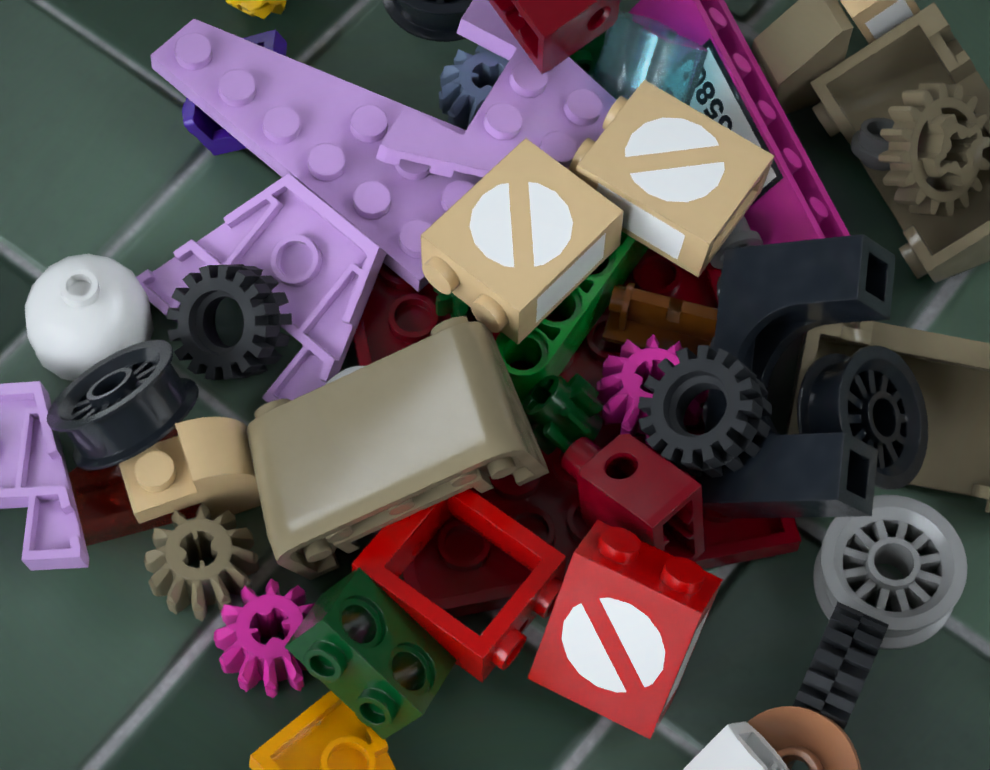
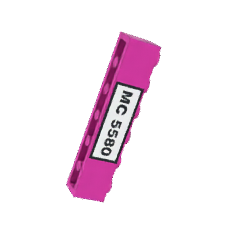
(741, 99)

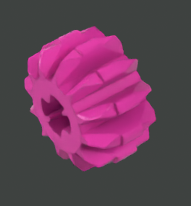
(625, 383)
(265, 618)

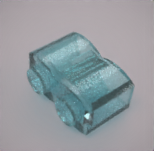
(649, 51)

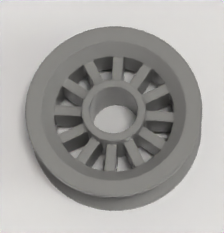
(928, 533)

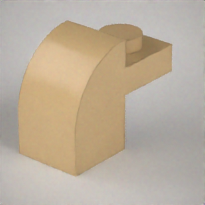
(201, 464)

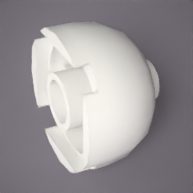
(85, 313)

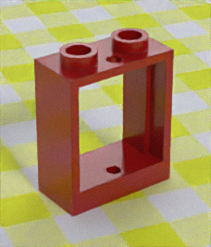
(503, 638)

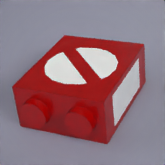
(624, 627)

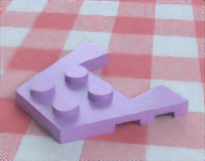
(548, 109)
(312, 255)
(37, 478)

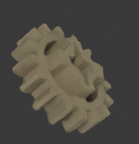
(936, 144)

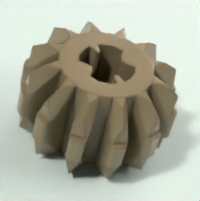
(194, 541)

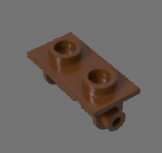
(641, 313)

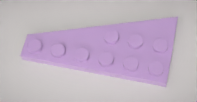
(316, 132)

